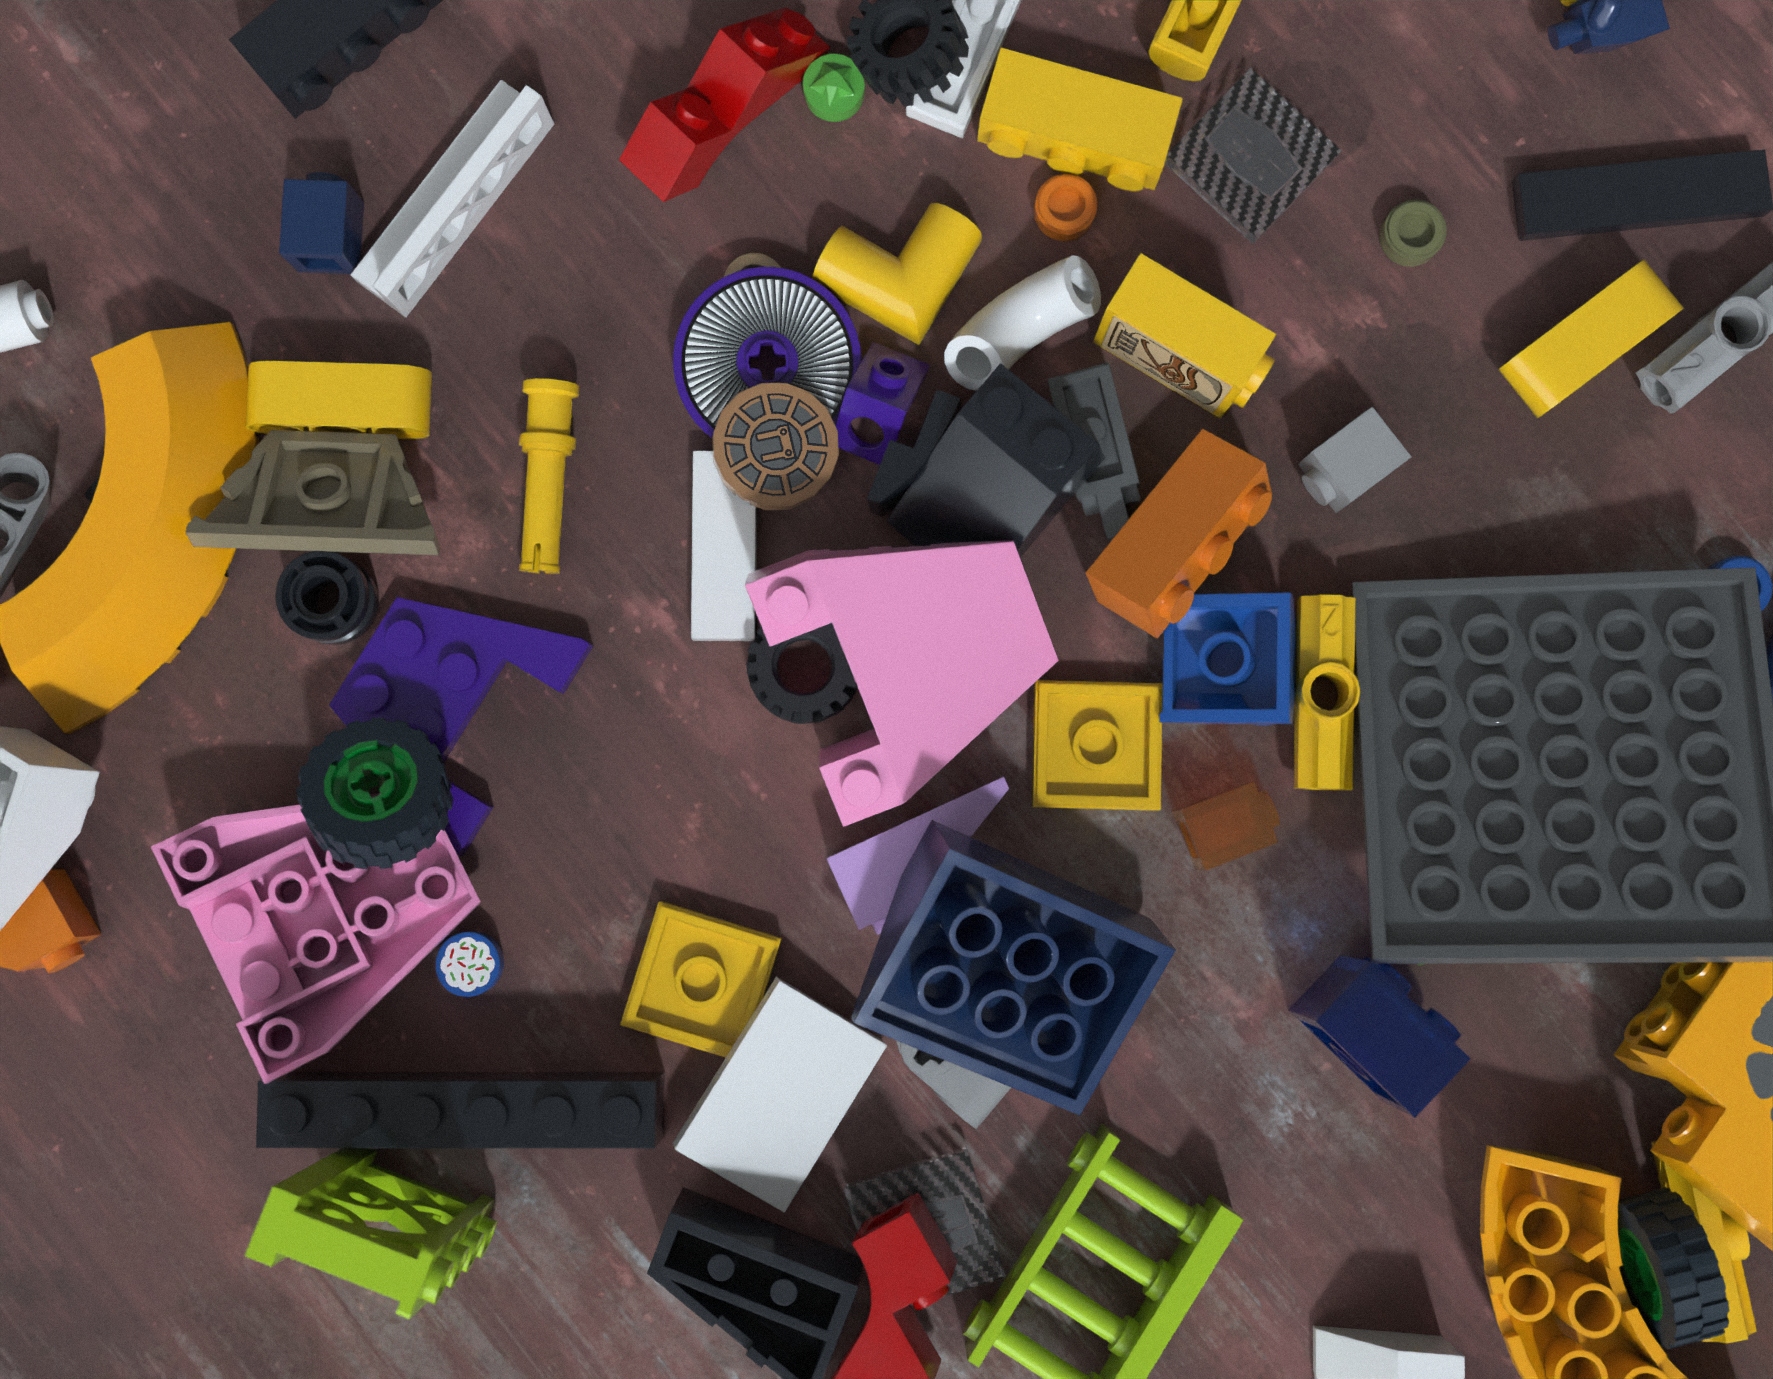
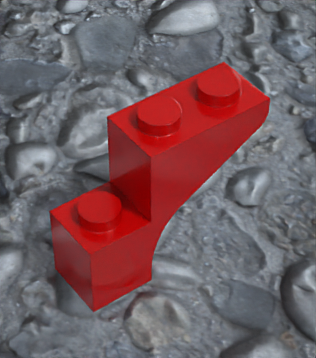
(736, 82)
(904, 1266)

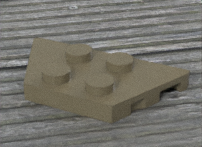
(321, 497)

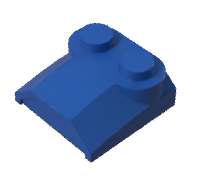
(1231, 661)

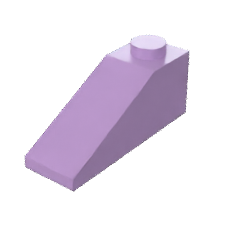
(873, 868)

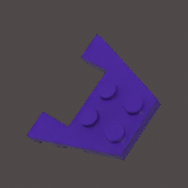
(435, 672)

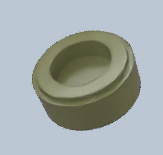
(1412, 233)

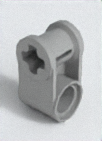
(960, 1089)

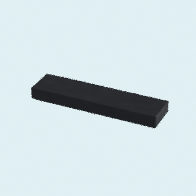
(1642, 195)

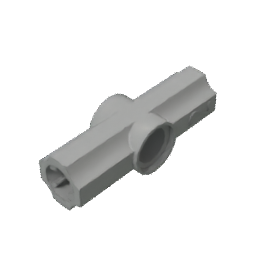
(1703, 350)

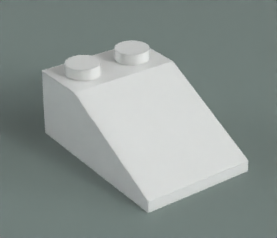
(40, 811)

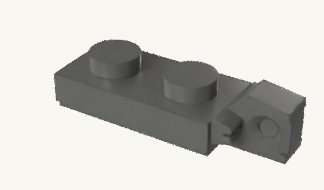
(1092, 404)

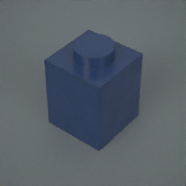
(321, 224)

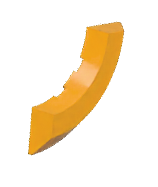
(130, 574)
(1557, 1270)

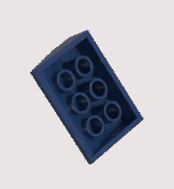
(1009, 969)

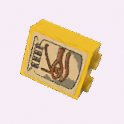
(1185, 338)

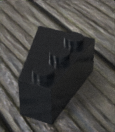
(758, 1283)

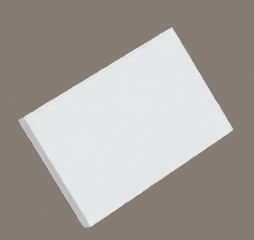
(779, 1094)

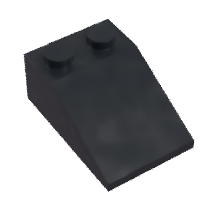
(997, 470)

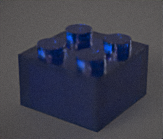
(1380, 1033)

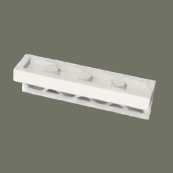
(454, 196)

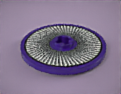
(759, 310)

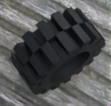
(918, 70)

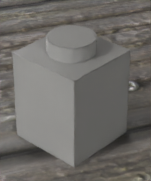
(1352, 461)

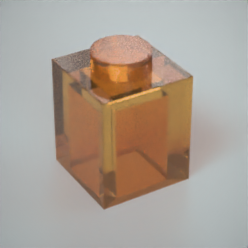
(1227, 825)

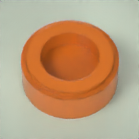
(1065, 207)

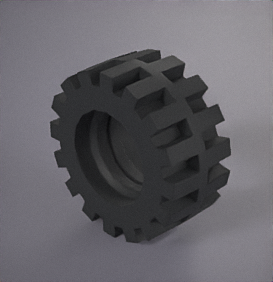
(796, 706)

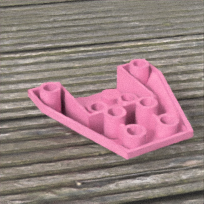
(303, 935)

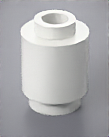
(23, 316)

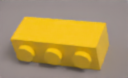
(1078, 120)

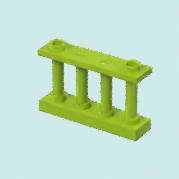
(1168, 1285)

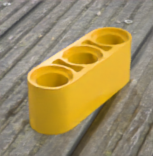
(1591, 338)
(339, 398)

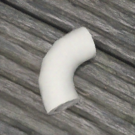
(1022, 319)

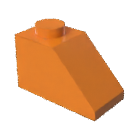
(48, 927)

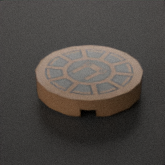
(775, 446)

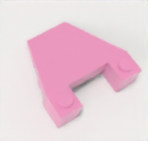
(933, 644)

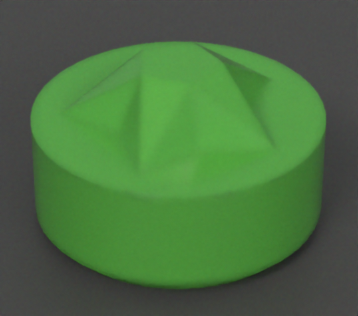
(833, 87)

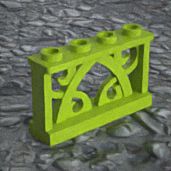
(321, 1224)

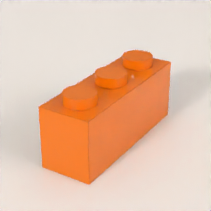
(1181, 533)

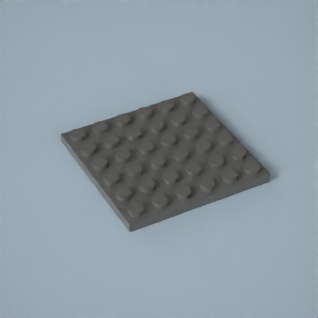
(1566, 768)

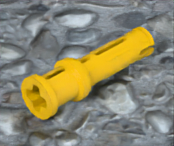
(547, 445)

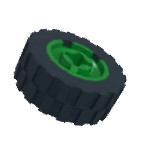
(384, 827)
(1670, 1269)

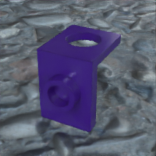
(879, 391)

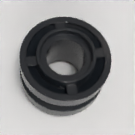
(299, 589)

